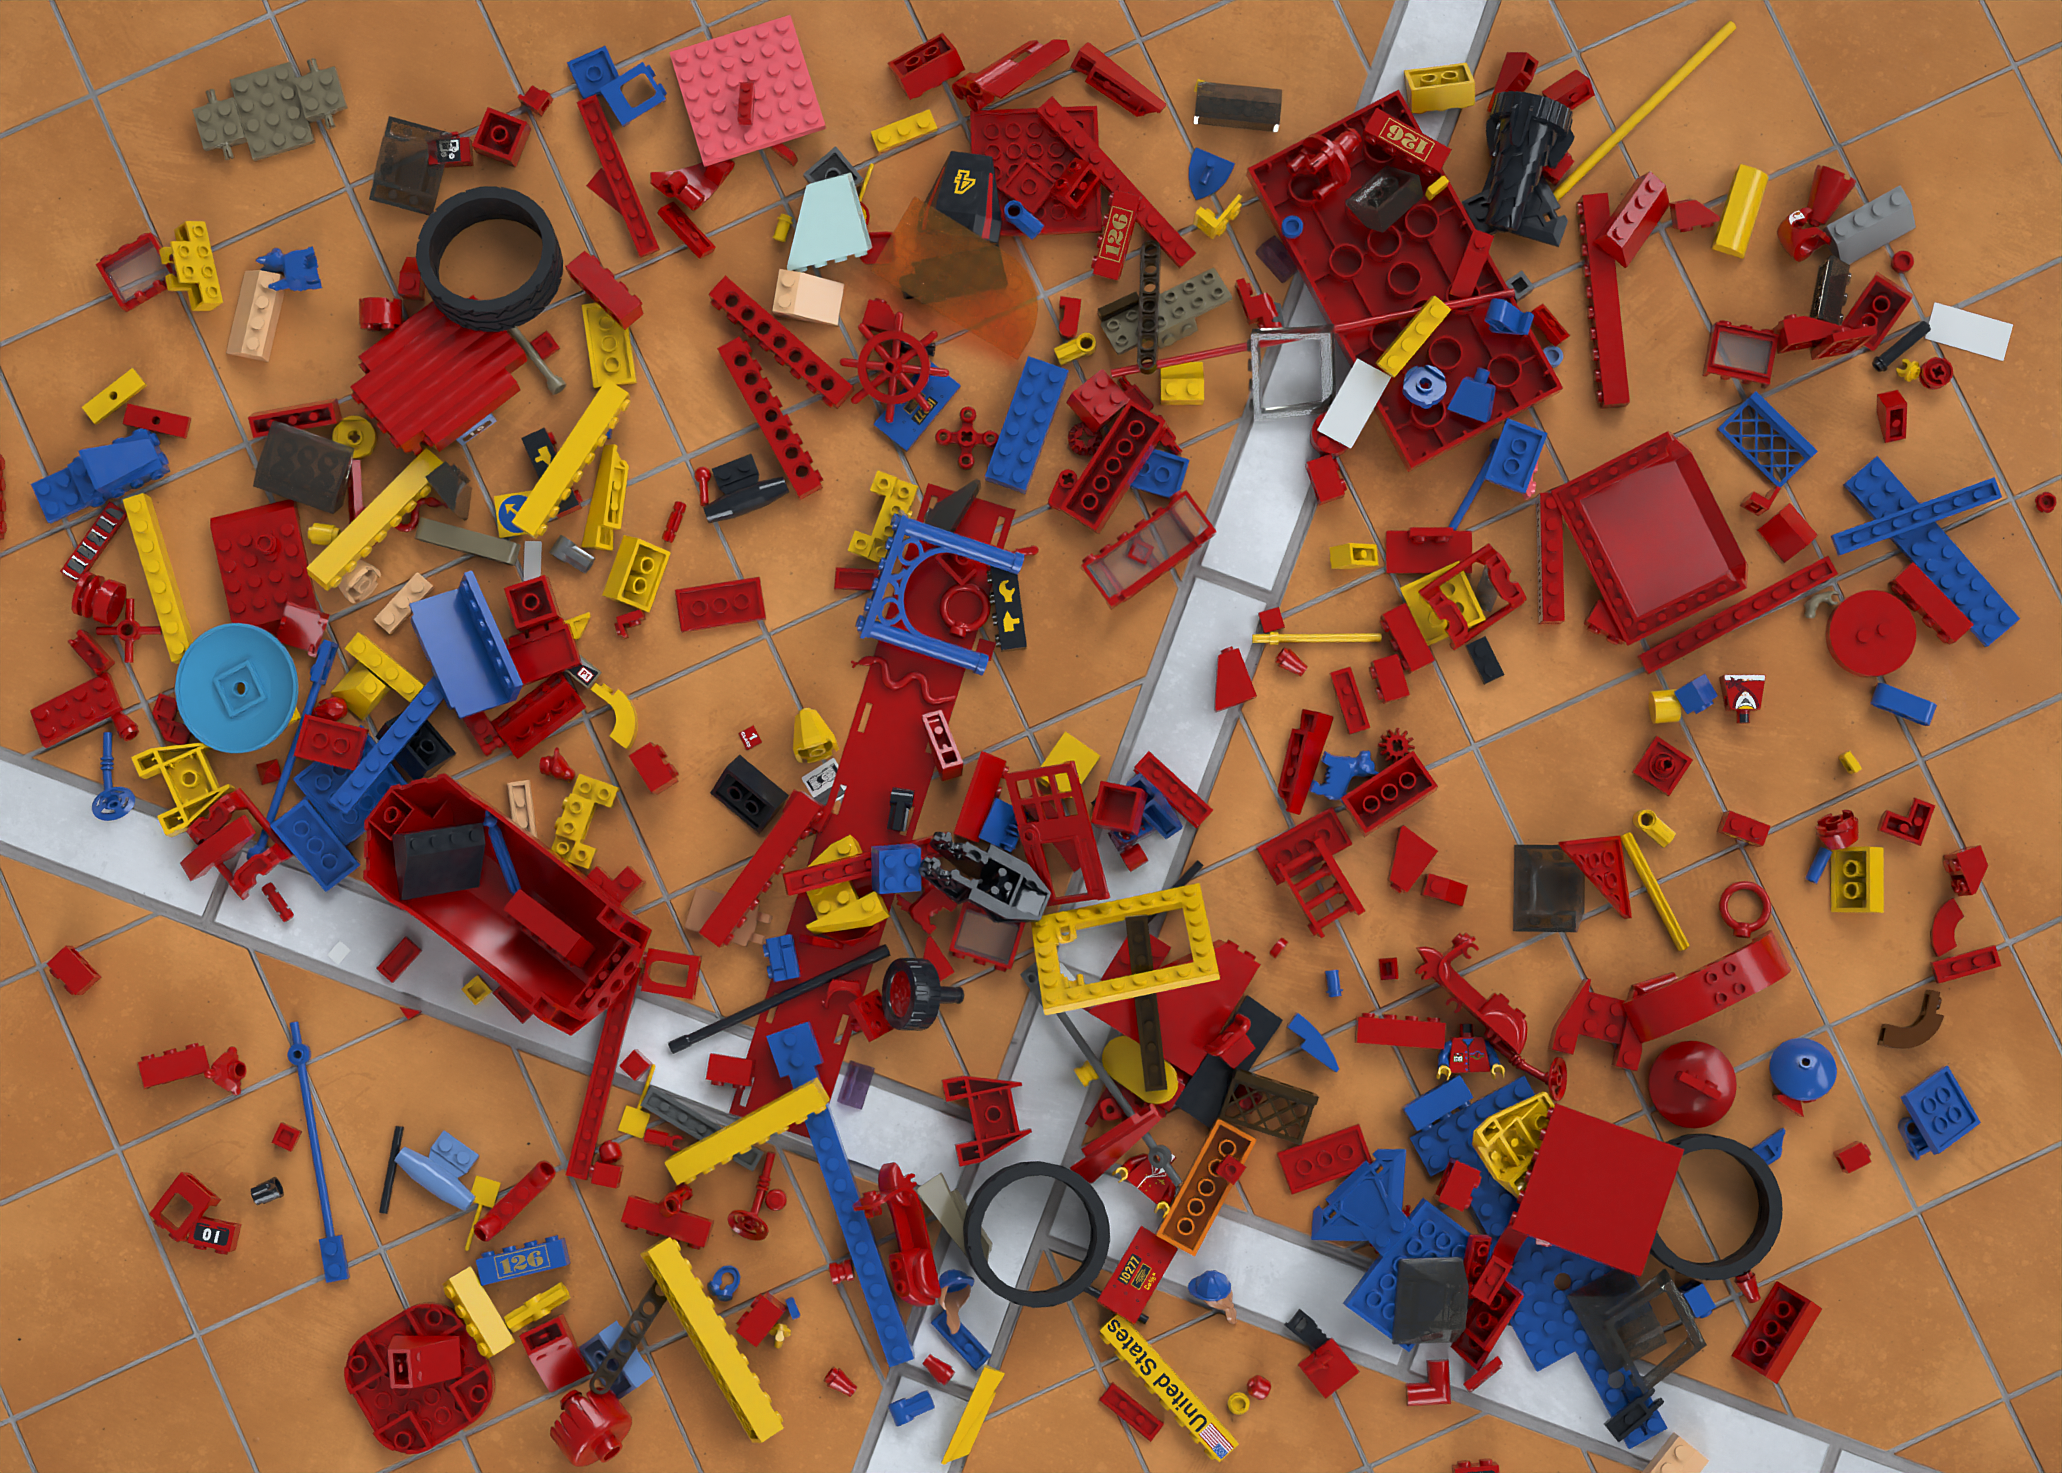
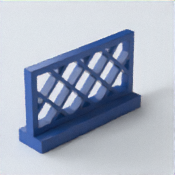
(1783, 429)

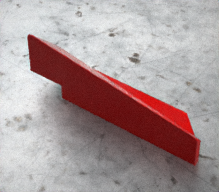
(1115, 82)
(1302, 758)
(1115, 1143)

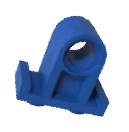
(1507, 318)

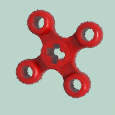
(966, 446)

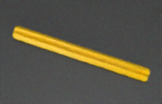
(1654, 891)

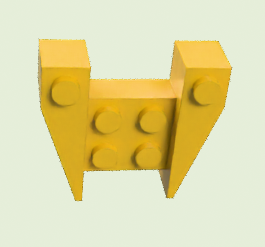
(188, 780)
(839, 904)

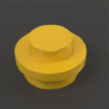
(1238, 1403)

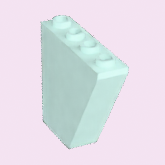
(829, 225)

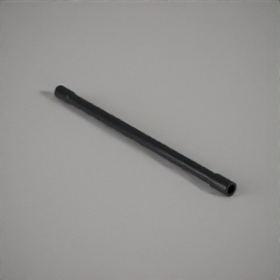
(687, 1040)

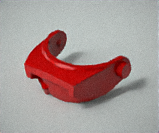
(837, 985)

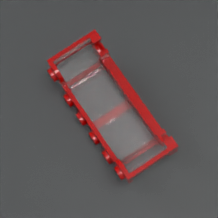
(1171, 532)

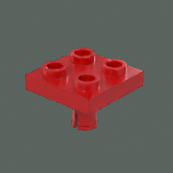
(1662, 766)
(869, 1016)

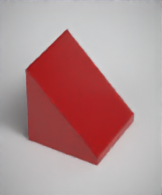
(410, 1013)

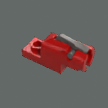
(1260, 307)

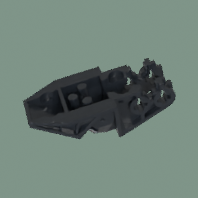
(1003, 884)

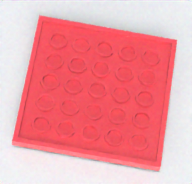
(783, 90)

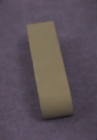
(467, 541)

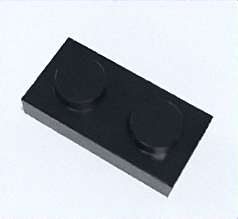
(1484, 660)

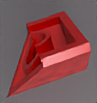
(957, 566)

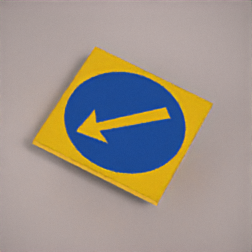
(506, 509)

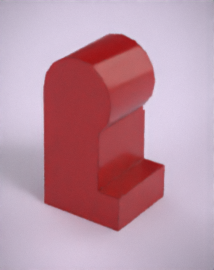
(1069, 325)

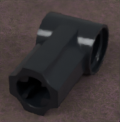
(900, 803)

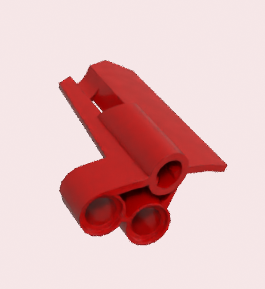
(1007, 75)

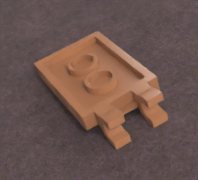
(705, 903)

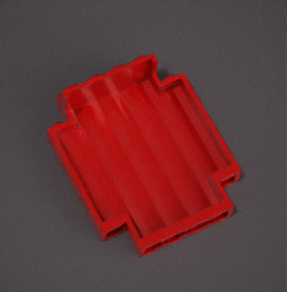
(435, 379)

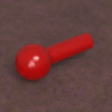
(703, 476)

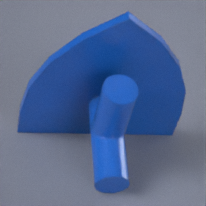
(1207, 173)

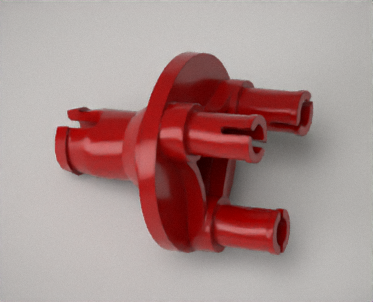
(1327, 160)

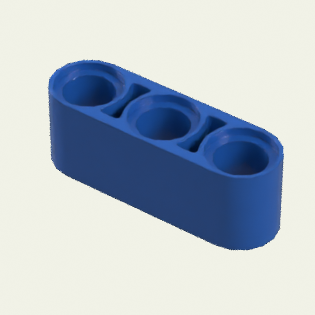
(1903, 704)

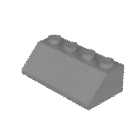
(1871, 226)

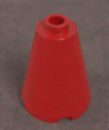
(1827, 193)

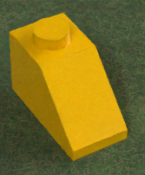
(1353, 556)

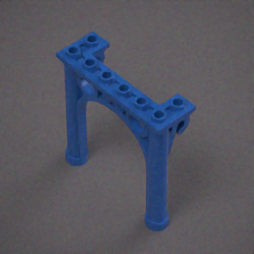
(946, 542)

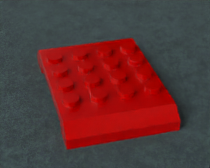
(260, 583)

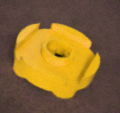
(364, 429)

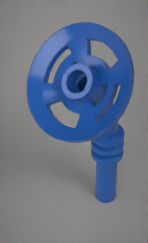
(108, 795)

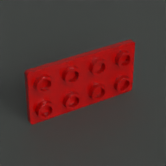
(1426, 549)

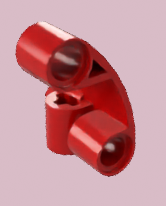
(692, 184)

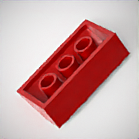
(1634, 219)
(1389, 793)
(980, 796)
(1777, 1332)

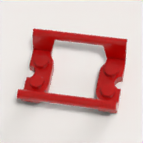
(1446, 609)
(260, 863)

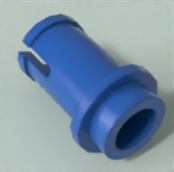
(1333, 983)

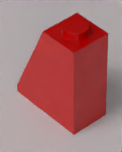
(1232, 680)
(1409, 859)

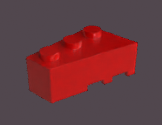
(172, 1065)

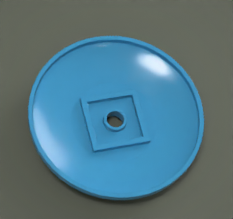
(209, 684)

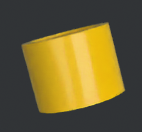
(1664, 706)

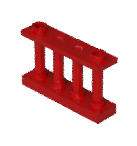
(1173, 789)
(1329, 868)

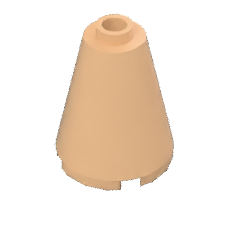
(360, 581)

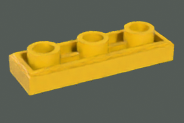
(104, 405)

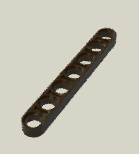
(1152, 315)
(628, 1334)

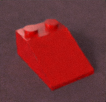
(1878, 306)
(1802, 332)

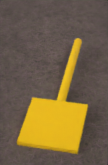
(635, 1120)
(486, 1193)

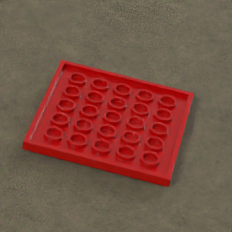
(1022, 133)

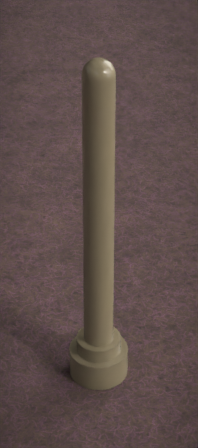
(555, 383)

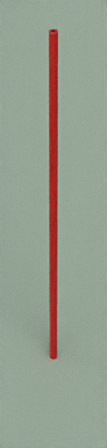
(1410, 313)

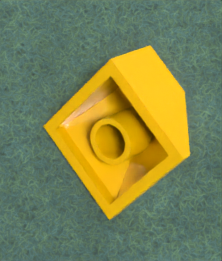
(361, 690)

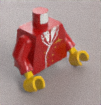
(1149, 1180)

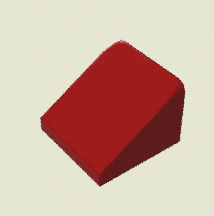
(1246, 1103)

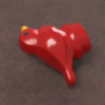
(556, 766)

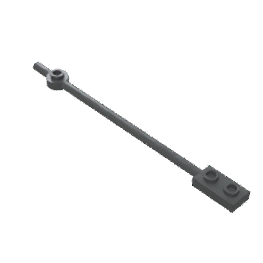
(1031, 978)

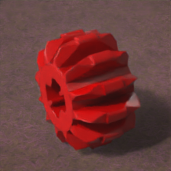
(1389, 747)

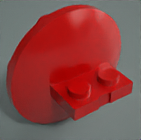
(1692, 1084)

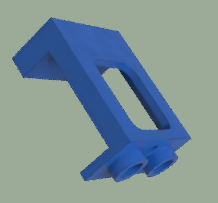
(618, 102)

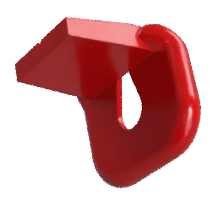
(1233, 1044)

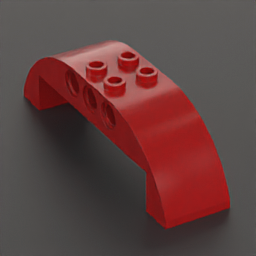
(1708, 989)

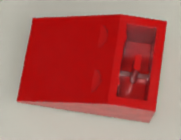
(555, 1353)
(423, 1360)

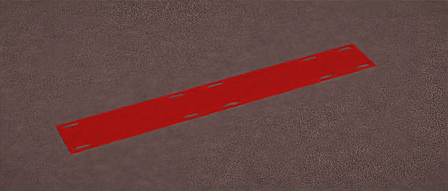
(872, 764)

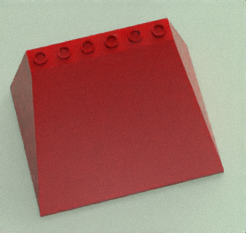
(1653, 536)

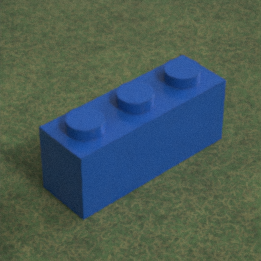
(1438, 1103)

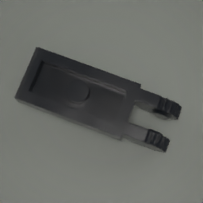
(1632, 1415)

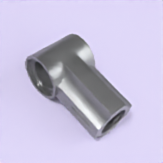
(568, 552)

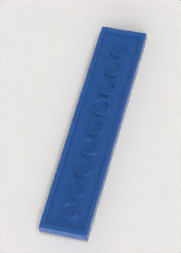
(1934, 553)

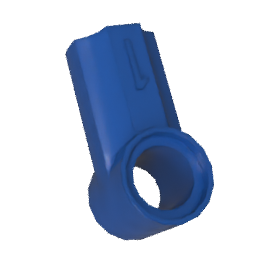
(1024, 221)
(906, 1409)

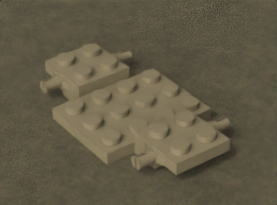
(271, 110)

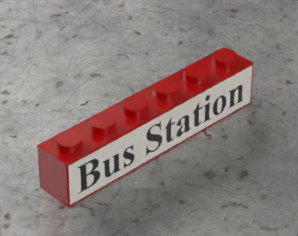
(1550, 560)

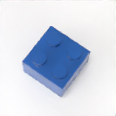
(896, 868)

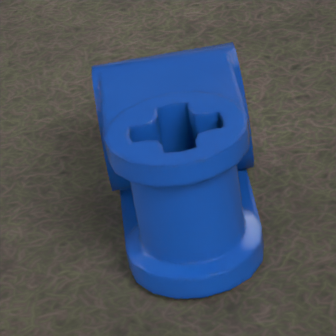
(1914, 1141)

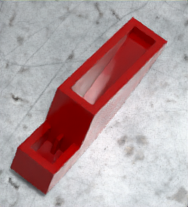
(218, 848)

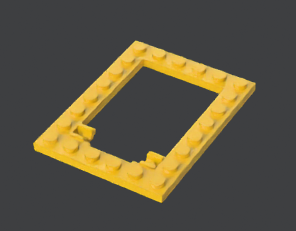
(1064, 995)

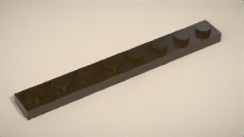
(1146, 1005)

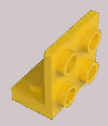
(1207, 223)

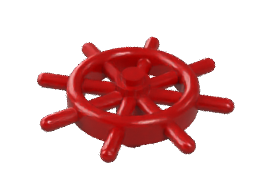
(894, 367)

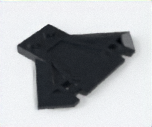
(1533, 221)

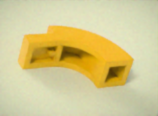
(626, 716)

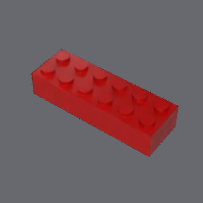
(1114, 466)

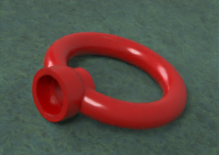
(957, 628)
(1742, 929)

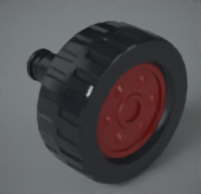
(914, 994)

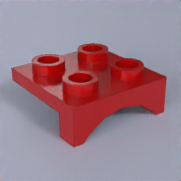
(302, 627)

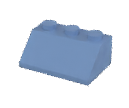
(633, 1373)

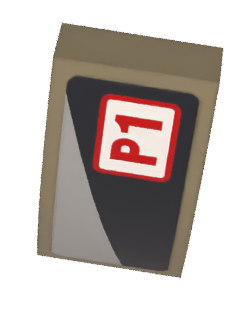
(585, 673)

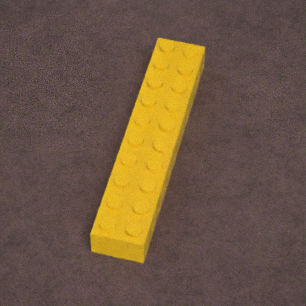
(712, 1340)

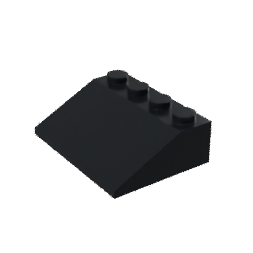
(439, 859)

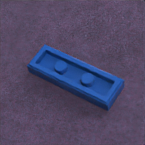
(963, 1341)

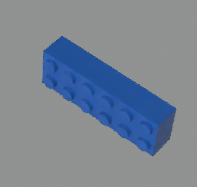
(1026, 425)

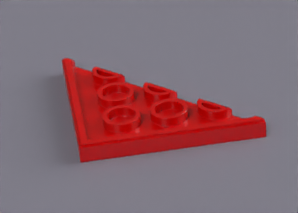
(1604, 866)

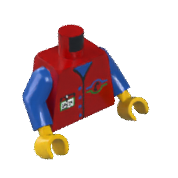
(1468, 1055)

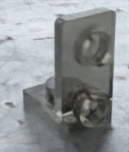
(1485, 591)

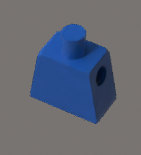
(1474, 397)

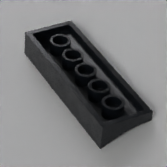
(1209, 1084)

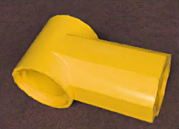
(1072, 350)
(1655, 828)

